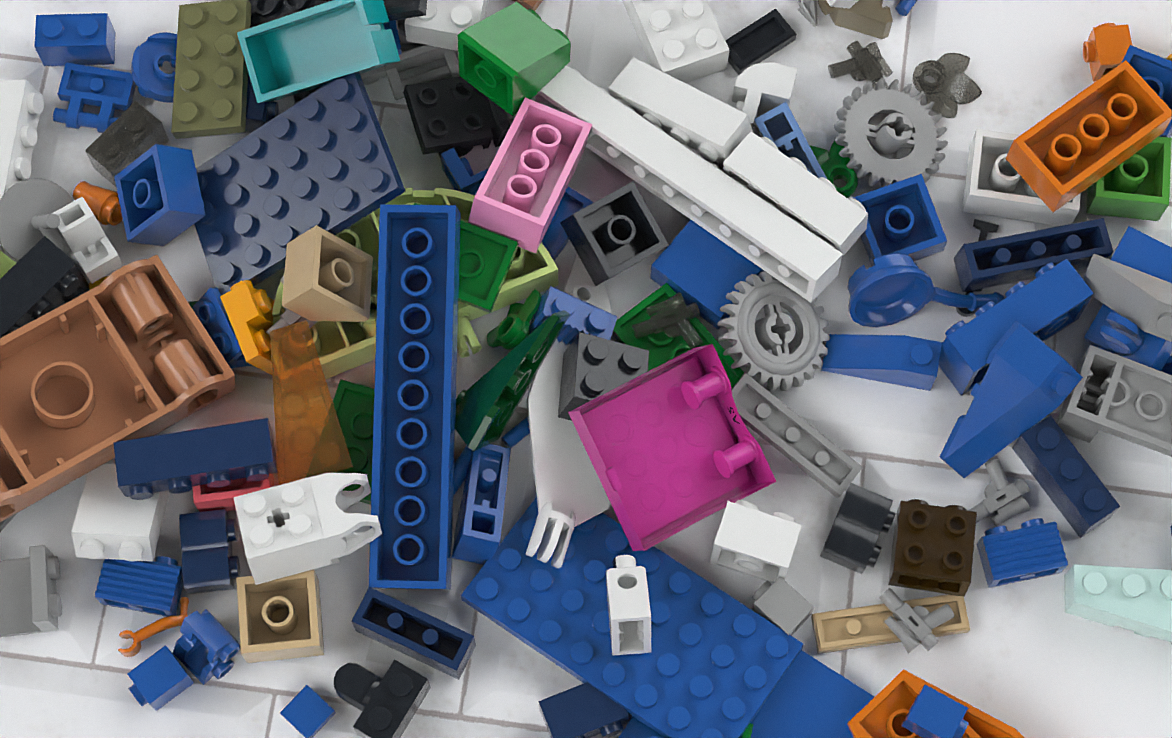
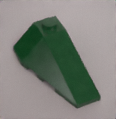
(492, 400)

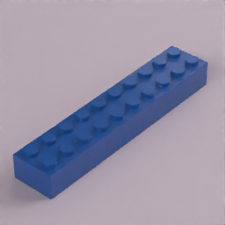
(415, 396)

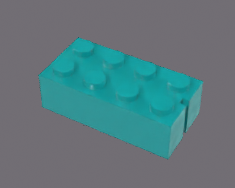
(317, 47)

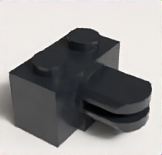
(384, 702)

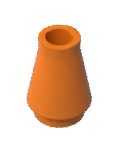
(101, 201)

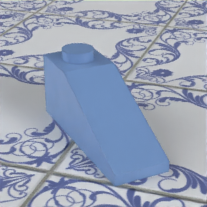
(785, 132)

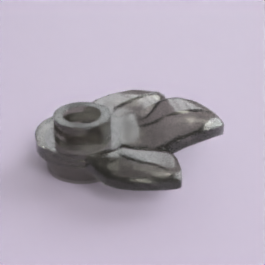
(951, 83)

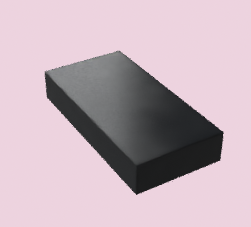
(759, 41)

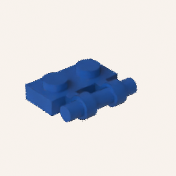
(93, 87)

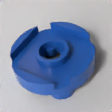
(146, 63)

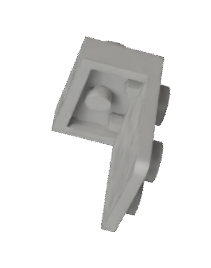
(30, 593)

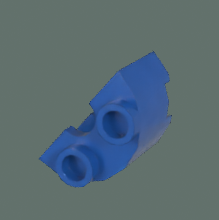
(205, 646)

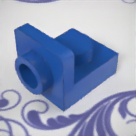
(460, 173)

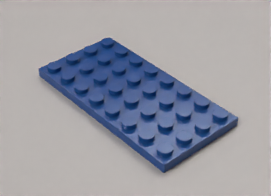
(708, 654)

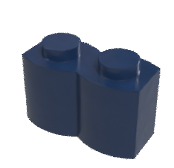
(208, 551)

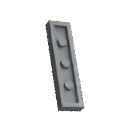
(794, 436)

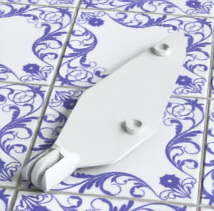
(563, 472)

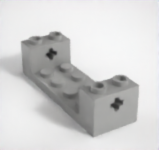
(1119, 400)

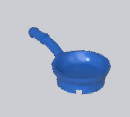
(898, 290)

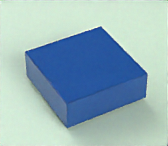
(307, 712)

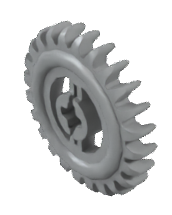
(905, 126)
(774, 332)

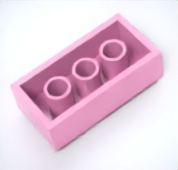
(530, 174)

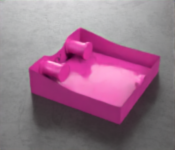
(671, 447)

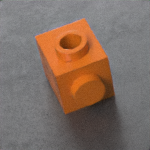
(1106, 48)

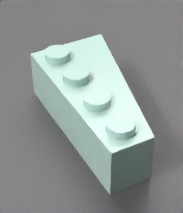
(1122, 597)

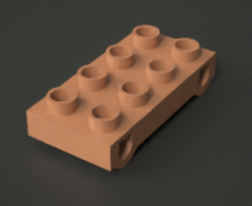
(100, 374)

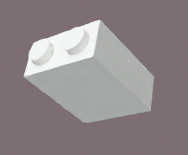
(113, 524)

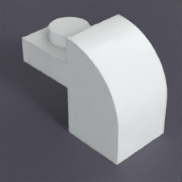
(763, 87)
(87, 240)

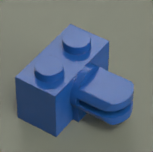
(1126, 339)

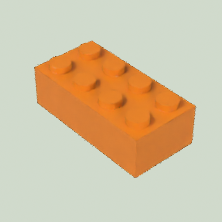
(1089, 136)

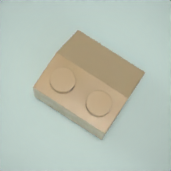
(327, 278)

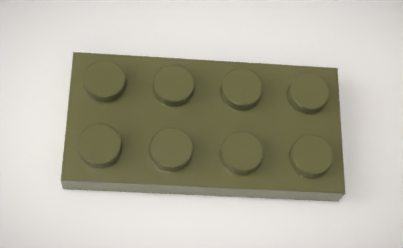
(210, 69)

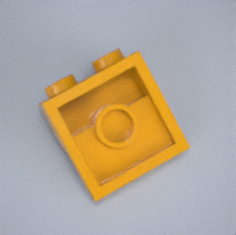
(250, 318)

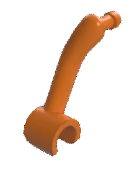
(153, 628)

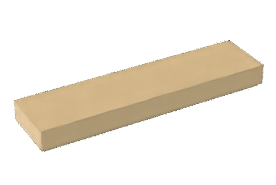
(866, 626)

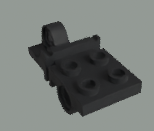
(454, 116)

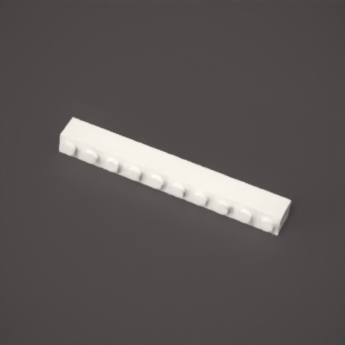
(696, 186)

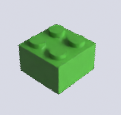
(1137, 186)

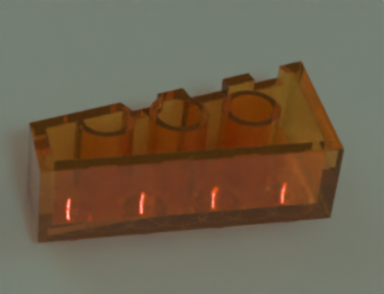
(305, 416)

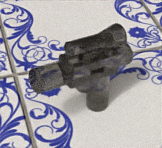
(864, 65)
(672, 318)

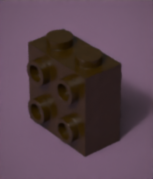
(933, 547)

